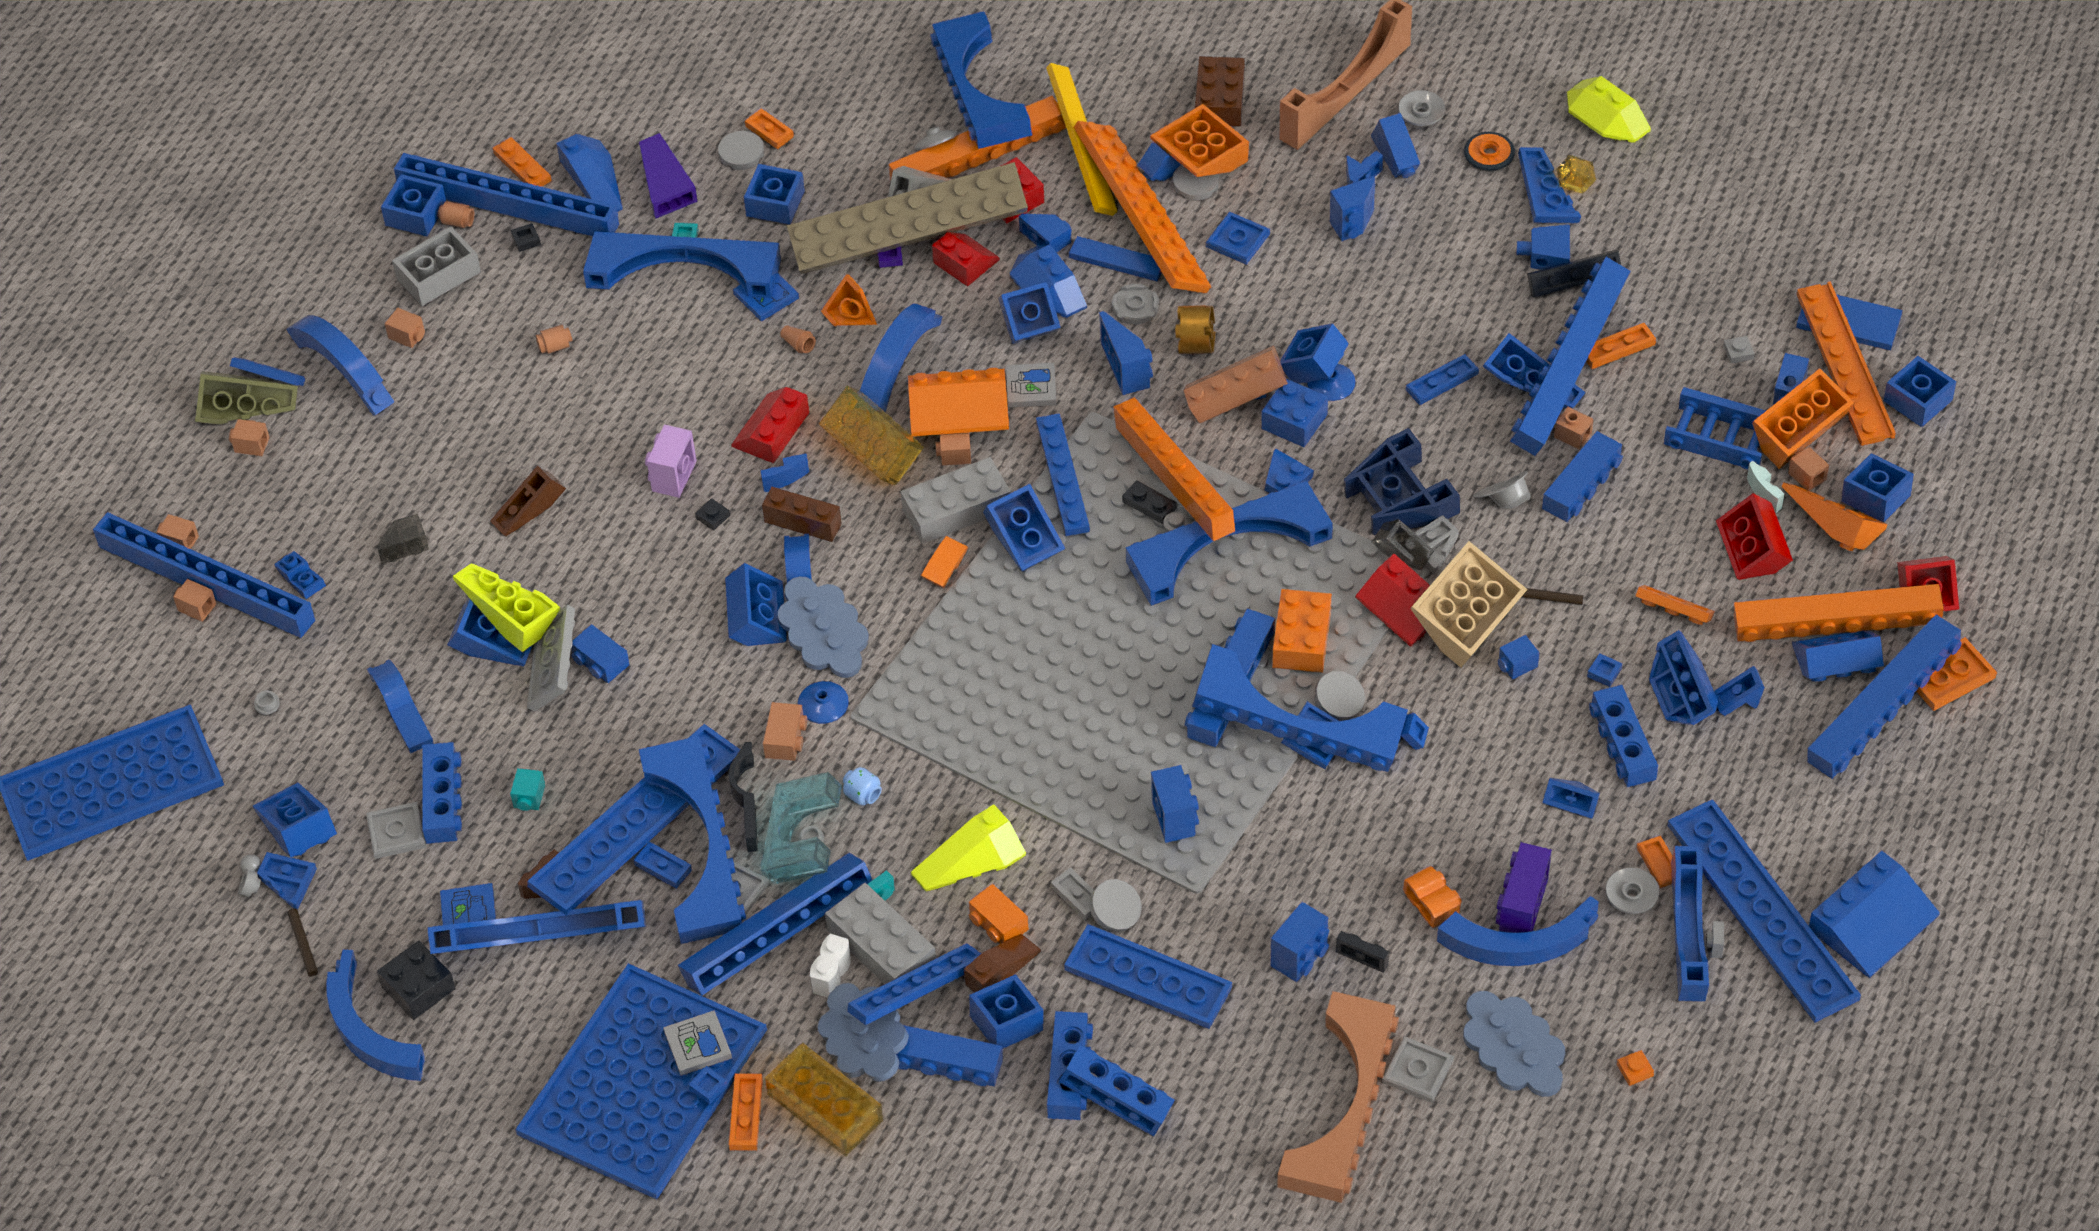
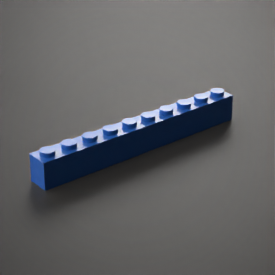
(513, 196)
(1569, 356)
(227, 583)

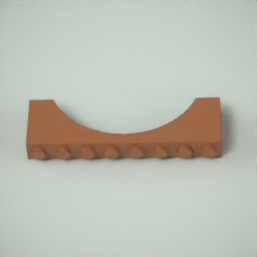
(1306, 114)
(1326, 1164)

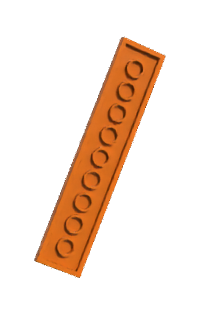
(1142, 207)

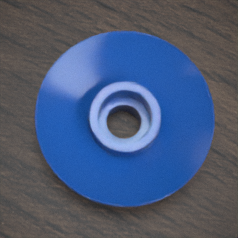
(1338, 386)
(826, 709)

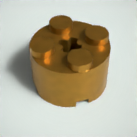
(1195, 329)

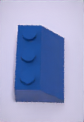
(754, 606)
(1839, 654)

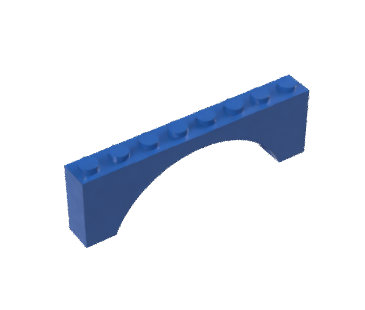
(987, 118)
(620, 254)
(1286, 512)
(1229, 694)
(713, 904)
(536, 927)

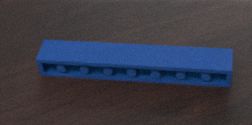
(1884, 697)
(773, 924)

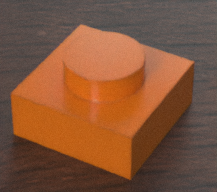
(1635, 1067)

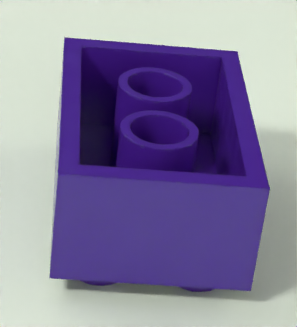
(1523, 889)

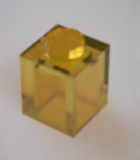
(1576, 174)

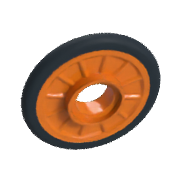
(1478, 158)

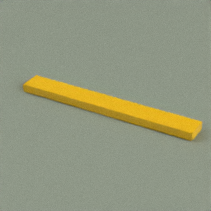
(1072, 112)

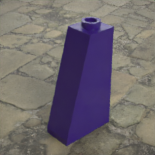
(665, 177)

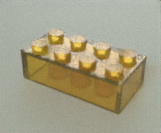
(871, 435)
(824, 1099)

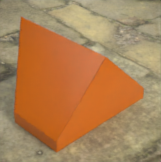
(848, 305)

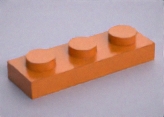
(521, 163)
(1620, 345)
(1674, 605)
(745, 1112)

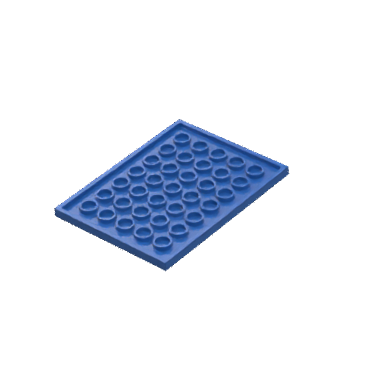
(619, 1090)

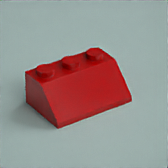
(773, 424)
(1754, 538)
(1391, 595)

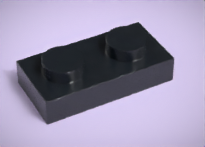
(1149, 501)
(1362, 951)

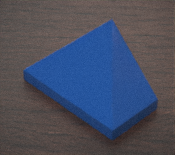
(1571, 796)

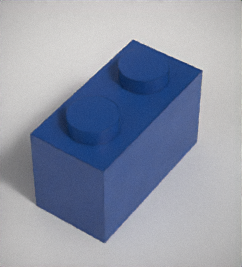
(599, 654)

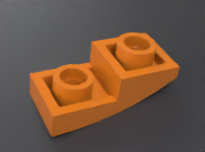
(944, 561)

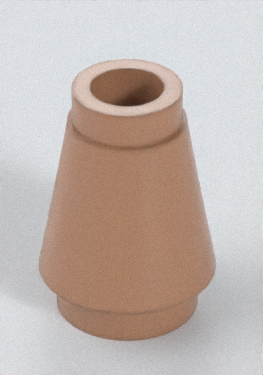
(798, 339)

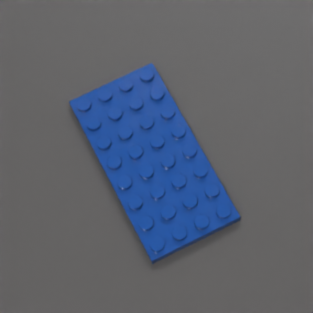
(109, 782)

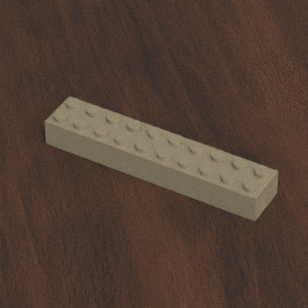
(907, 218)

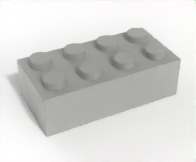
(953, 499)
(878, 935)

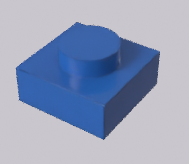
(1604, 670)
(1414, 731)
(708, 1085)

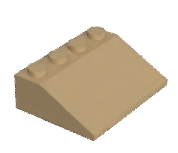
(1466, 603)

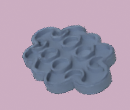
(823, 627)
(1514, 1043)
(860, 1046)

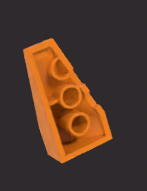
(1847, 526)

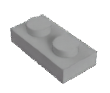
(1074, 892)

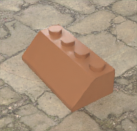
(1235, 384)

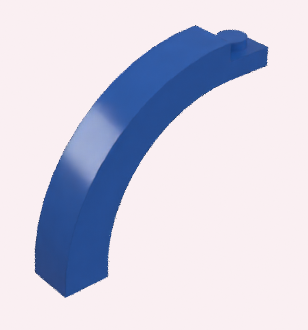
(894, 349)
(345, 356)
(1517, 948)
(378, 1052)

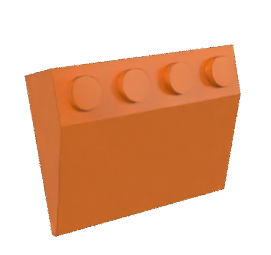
(958, 402)

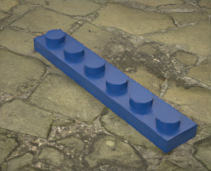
(1062, 475)
(912, 985)

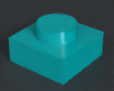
(685, 230)
(883, 885)

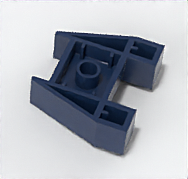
(1396, 490)

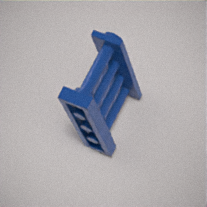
(1715, 409)

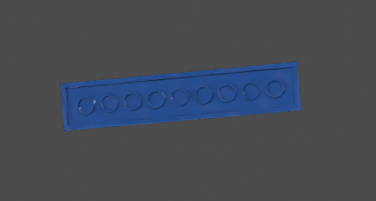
(620, 833)
(1765, 912)

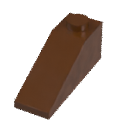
(530, 499)
(999, 962)

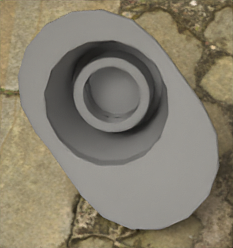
(1507, 493)

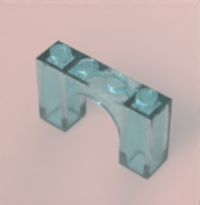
(791, 804)

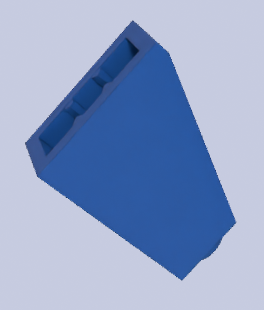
(1396, 146)

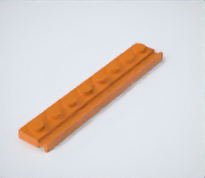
(1846, 362)

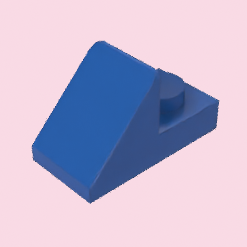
(1367, 168)
(1740, 690)

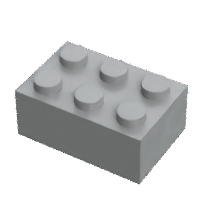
(436, 266)

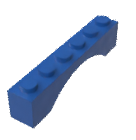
(1688, 924)

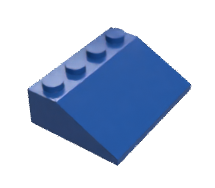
(1873, 914)

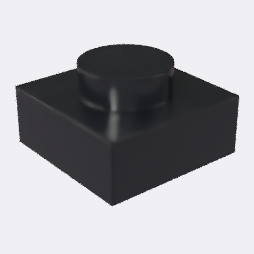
(525, 237)
(712, 514)

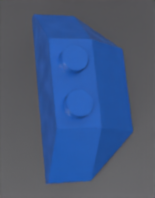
(1045, 265)
(1681, 682)

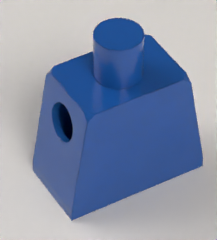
(1547, 246)
(1792, 373)

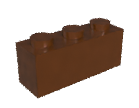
(801, 514)

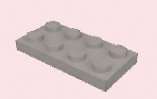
(551, 660)

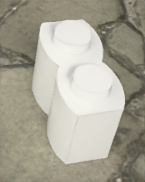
(830, 965)

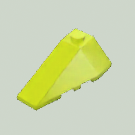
(514, 611)
(977, 847)

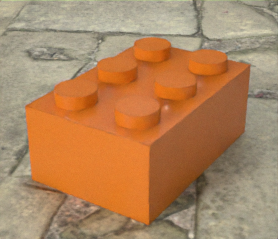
(1302, 630)

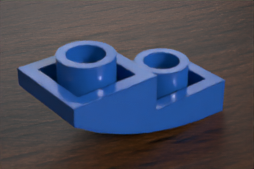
(791, 471)
(299, 575)

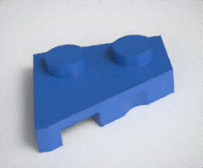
(1285, 472)
(287, 877)

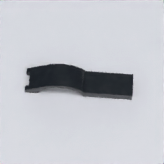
(743, 761)

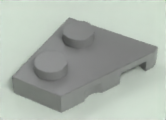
(1440, 537)

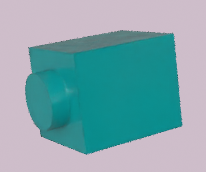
(527, 789)

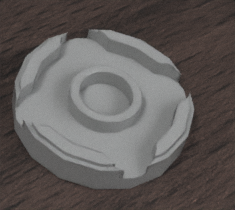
(741, 150)
(1194, 187)
(1138, 310)
(1339, 695)
(1115, 905)

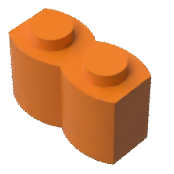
(1432, 896)

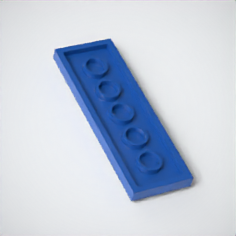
(1148, 976)

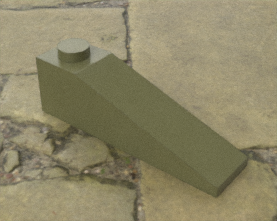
(237, 397)

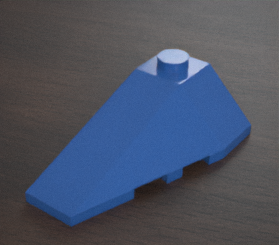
(590, 168)
(1520, 367)

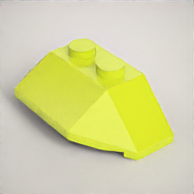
(1607, 110)

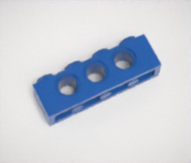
(1631, 752)
(436, 759)
(1067, 1028)
(1103, 1091)

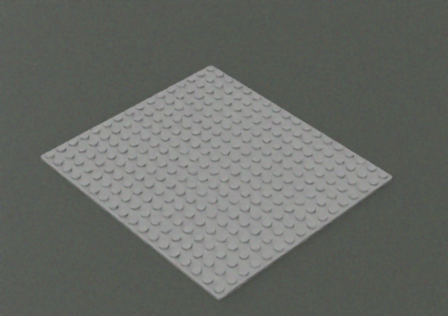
(1078, 688)

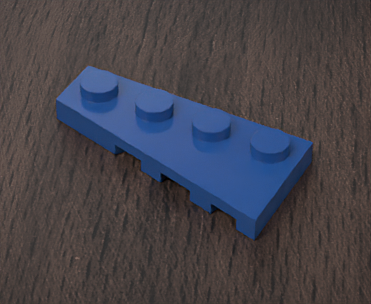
(1544, 193)

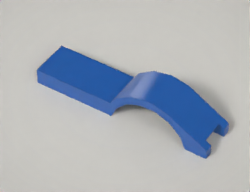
(797, 557)
(400, 706)

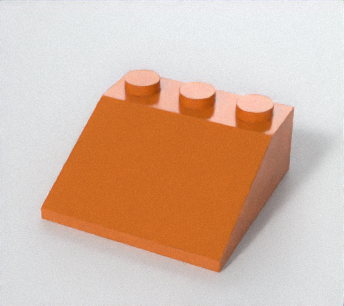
(1203, 143)

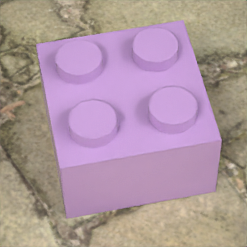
(671, 460)

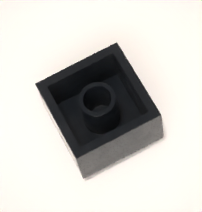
(416, 980)

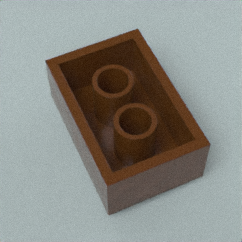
(1221, 87)

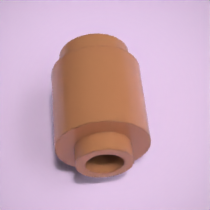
(456, 214)
(553, 339)

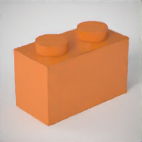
(997, 915)

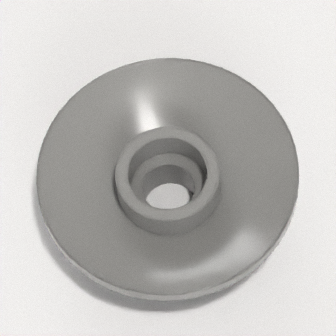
(1421, 108)
(935, 137)
(1635, 882)

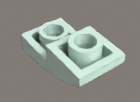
(1759, 480)

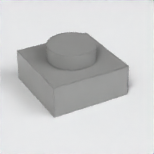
(1738, 349)
(1715, 939)

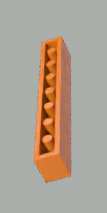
(962, 154)
(1174, 469)
(1837, 613)

